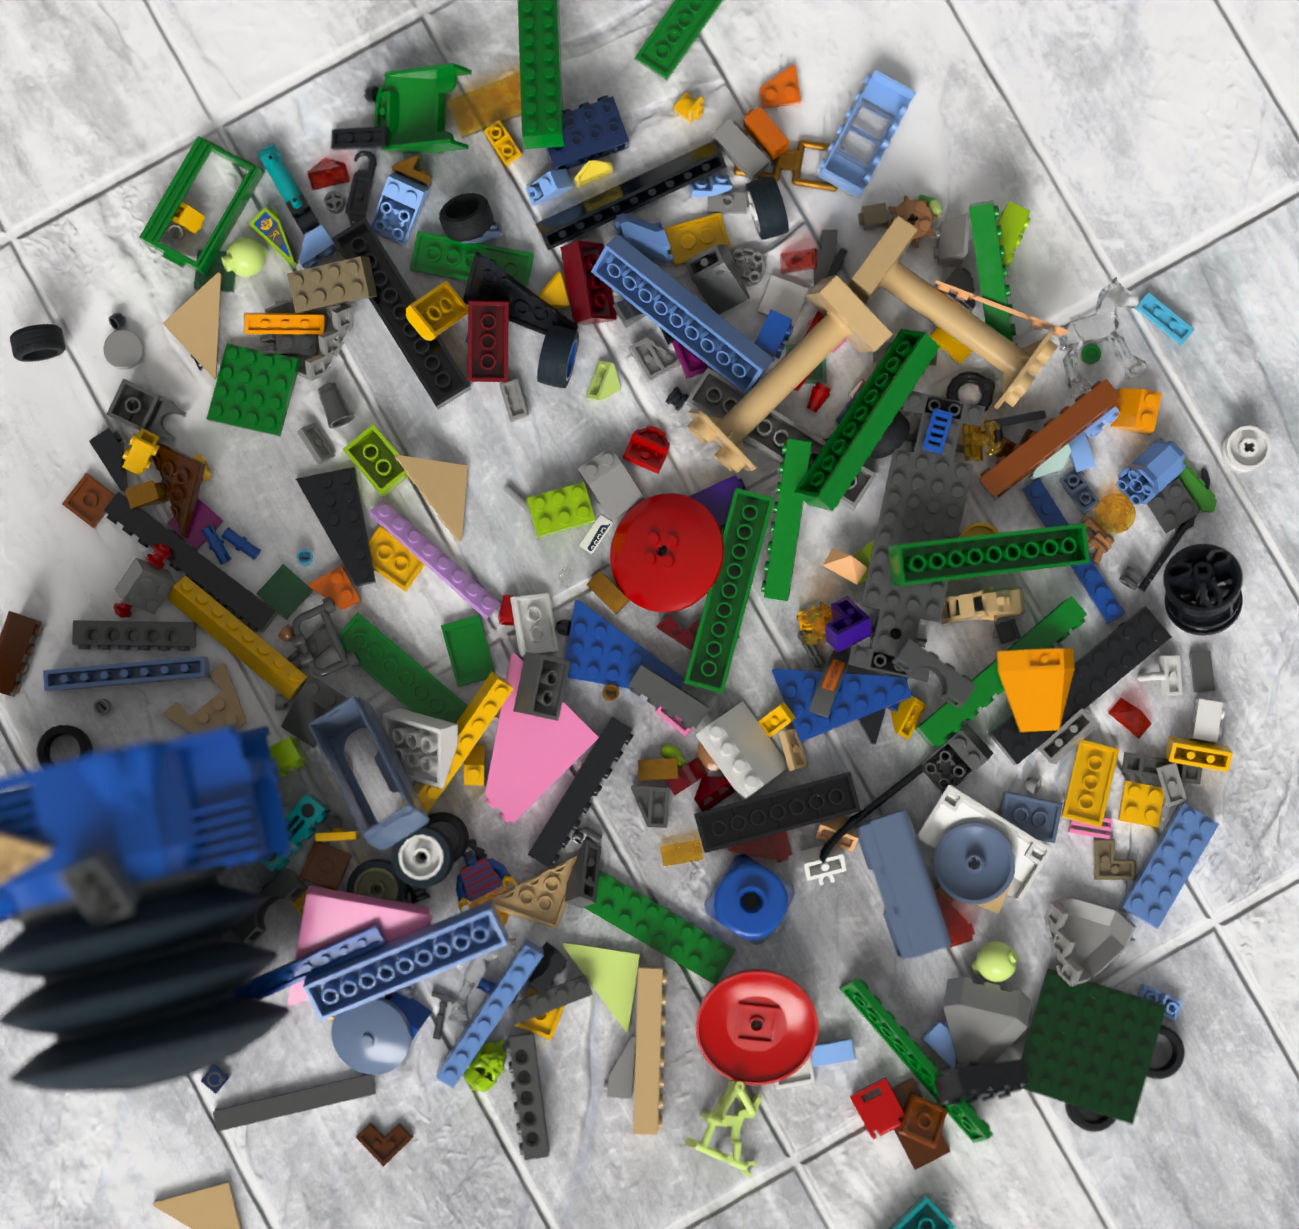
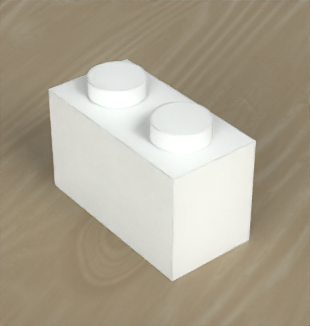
(1206, 720)

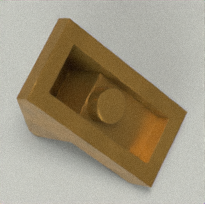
(408, 169)
(146, 494)

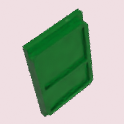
(468, 650)

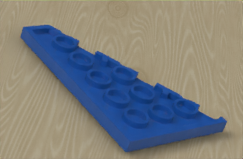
(605, 654)
(855, 699)

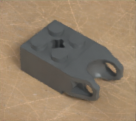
(150, 412)

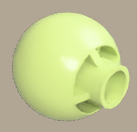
(245, 257)
(995, 961)

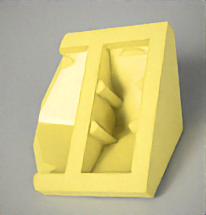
(593, 171)

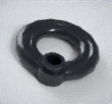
(975, 378)

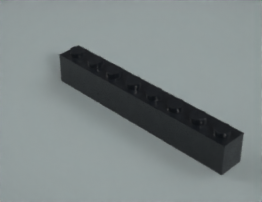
(580, 792)

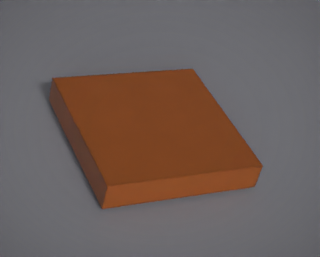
(89, 500)
(325, 865)
(923, 1121)

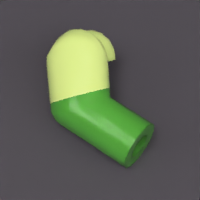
(933, 204)

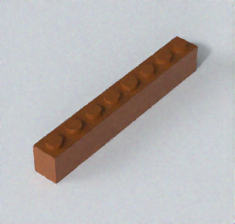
(1050, 439)

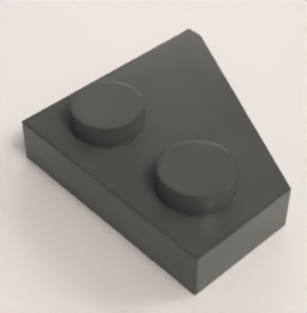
(653, 804)

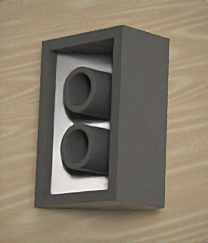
(541, 686)
(99, 886)

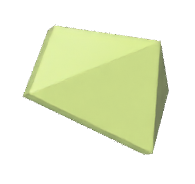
(604, 381)

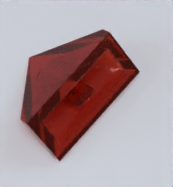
(328, 173)
(798, 260)
(1130, 717)

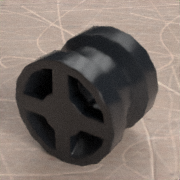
(677, 398)
(418, 894)

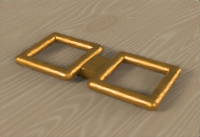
(792, 161)

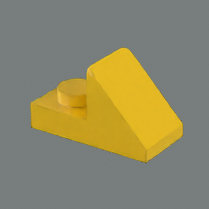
(776, 719)

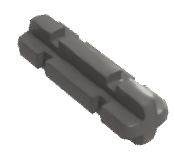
(812, 651)

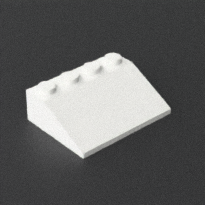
(422, 744)
(742, 750)

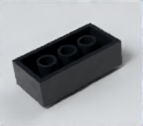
(981, 1082)

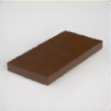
(917, 1152)

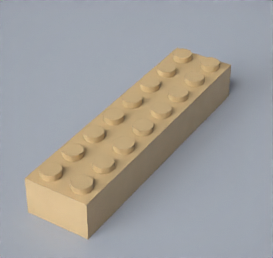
(648, 1056)

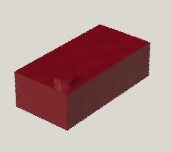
(488, 340)

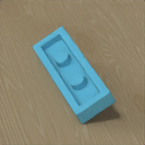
(1164, 319)

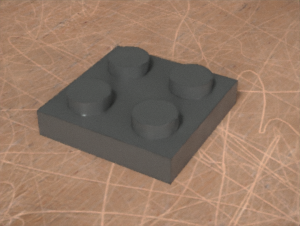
(1173, 506)

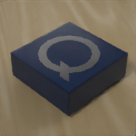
(215, 1079)

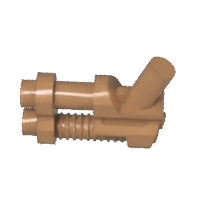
(1100, 542)

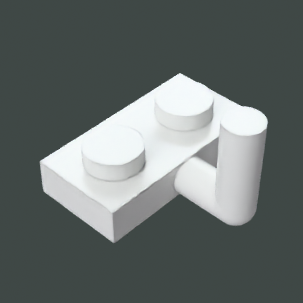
(1169, 675)

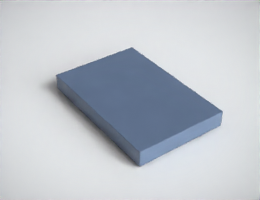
(1032, 815)

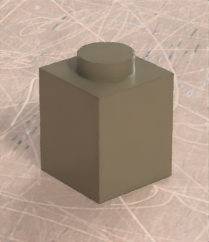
(873, 216)

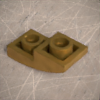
(608, 592)
(658, 769)

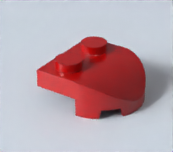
(647, 448)

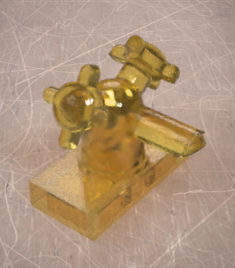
(975, 439)
(818, 619)

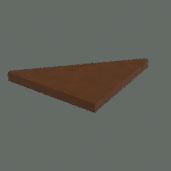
(181, 482)

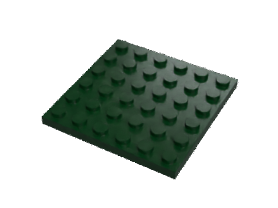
(1091, 1046)

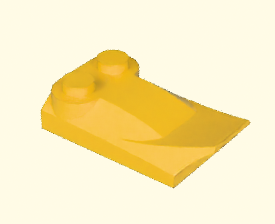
(436, 311)

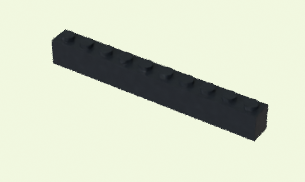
(631, 195)
(193, 563)

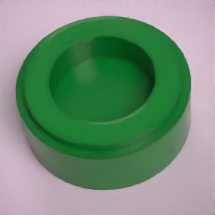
(1090, 354)

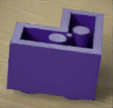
(848, 624)

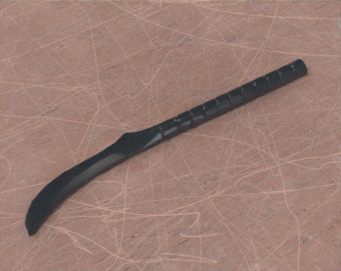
(1173, 542)
(853, 820)

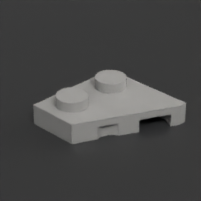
(652, 359)

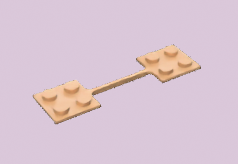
(964, 296)

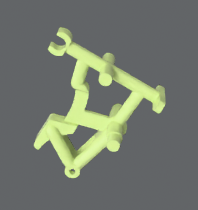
(718, 1118)

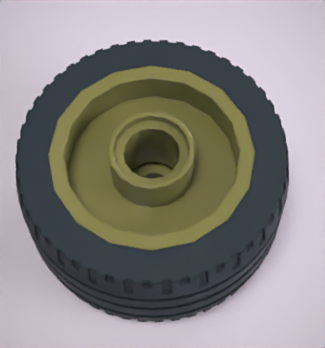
(374, 873)

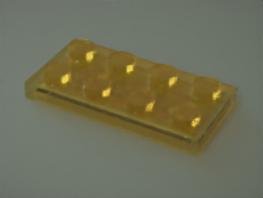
(487, 105)

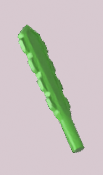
(1195, 486)

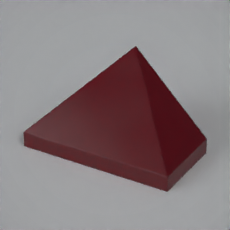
(712, 791)

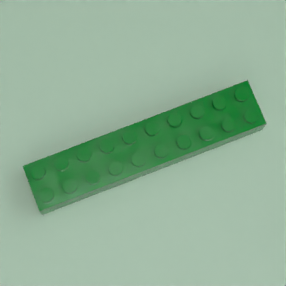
(540, 74)
(867, 419)
(988, 554)
(730, 592)
(1043, 635)

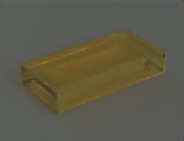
(681, 853)

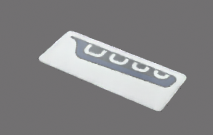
(596, 534)

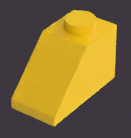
(188, 218)
(475, 767)

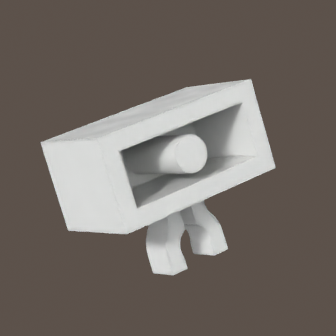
(815, 869)

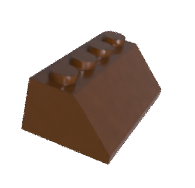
(16, 646)

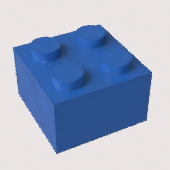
(773, 333)

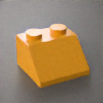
(1137, 410)

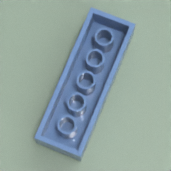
(1168, 865)

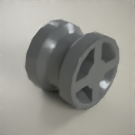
(332, 199)
(1131, 578)

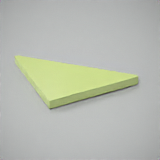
(611, 975)

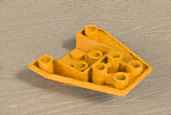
(1037, 685)

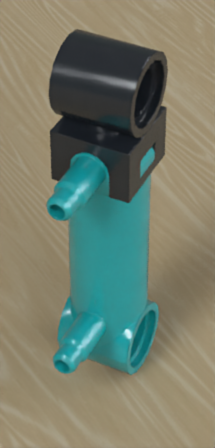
(288, 188)

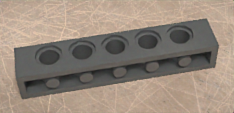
(82, 634)
(529, 1149)

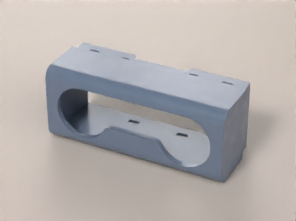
(331, 735)
(904, 885)

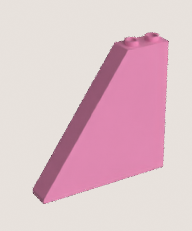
(531, 752)
(338, 914)

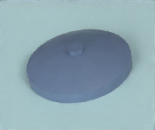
(974, 863)
(372, 1036)

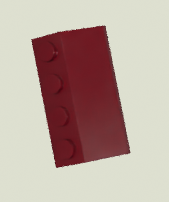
(588, 295)

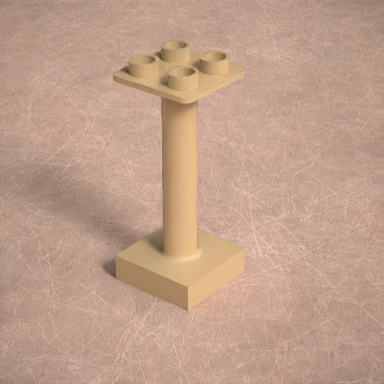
(885, 271)
(843, 319)

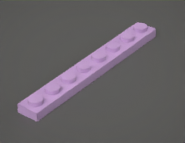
(434, 559)

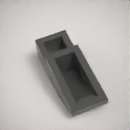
(826, 254)

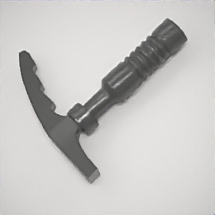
(440, 1016)

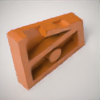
(781, 90)
(338, 587)

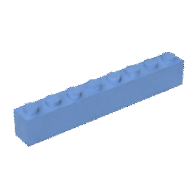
(126, 673)
(489, 1013)

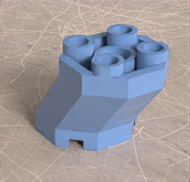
(645, 237)
(1151, 471)

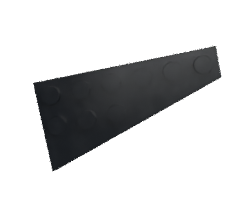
(525, 307)
(339, 509)

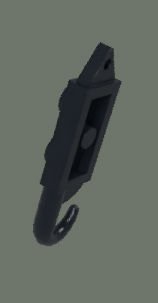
(361, 189)

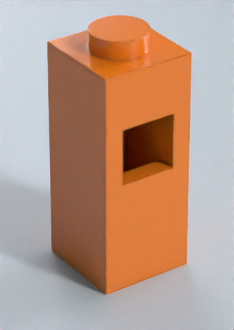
(765, 133)

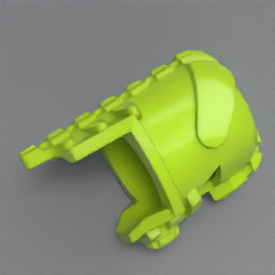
(486, 1066)

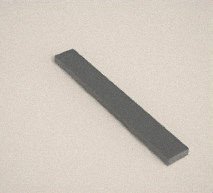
(294, 1102)

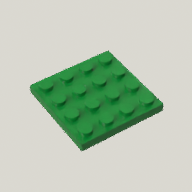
(253, 390)

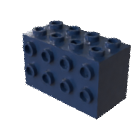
(589, 134)

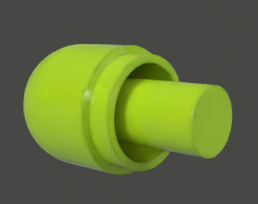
(671, 751)

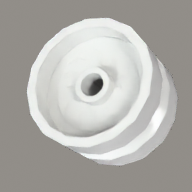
(1254, 441)

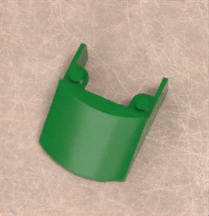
(414, 108)

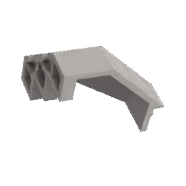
(336, 324)
(1086, 937)
(983, 1019)

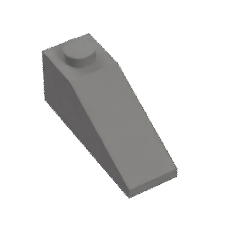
(621, 1076)

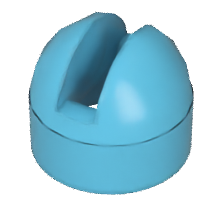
(304, 554)

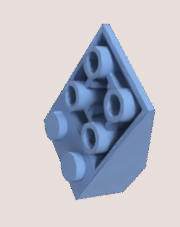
(399, 208)

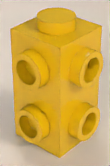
(139, 455)

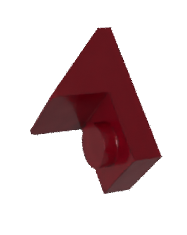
(687, 776)

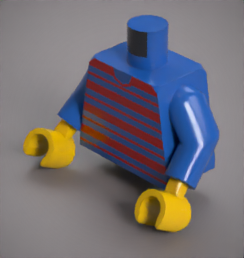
(480, 878)

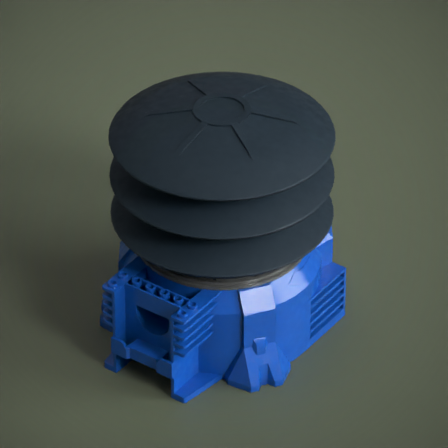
(158, 985)

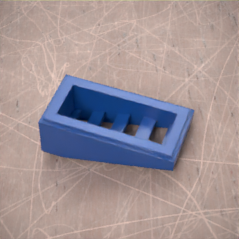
(943, 414)

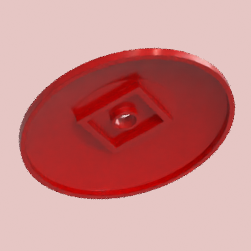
(691, 558)
(764, 1052)

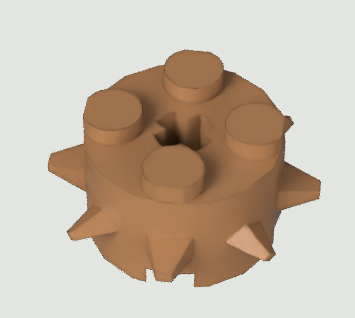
(919, 213)

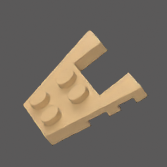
(218, 713)

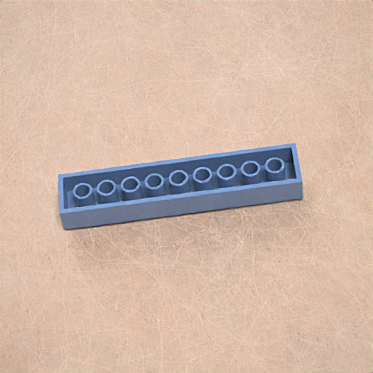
(681, 314)
(406, 960)

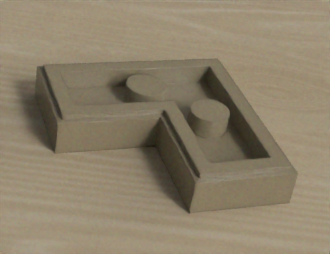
(1106, 865)

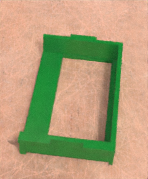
(178, 190)

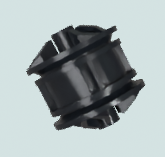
(1197, 572)

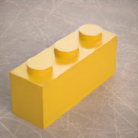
(1198, 753)

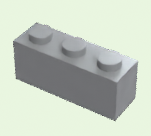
(741, 149)
(1069, 736)

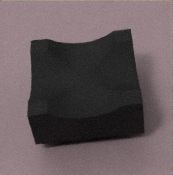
(547, 969)

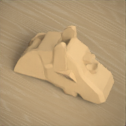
(996, 604)

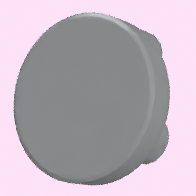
(750, 265)
(123, 349)

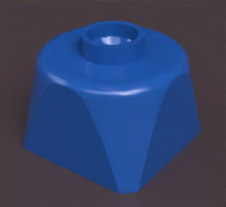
(747, 876)

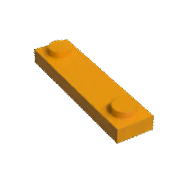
(283, 323)

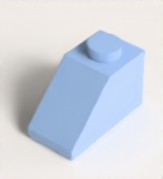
(940, 1040)

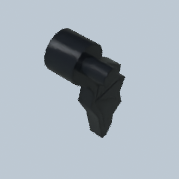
(480, 853)

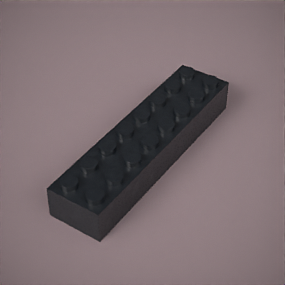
(777, 812)

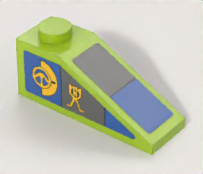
(271, 230)

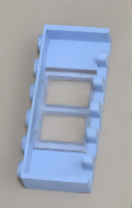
(865, 133)

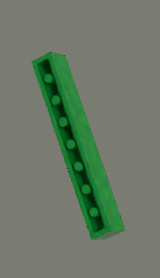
(990, 266)
(788, 520)

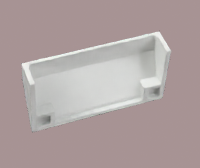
(957, 809)

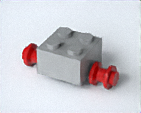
(145, 583)

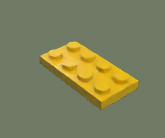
(1090, 783)

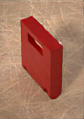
(880, 1112)

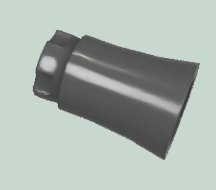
(334, 406)

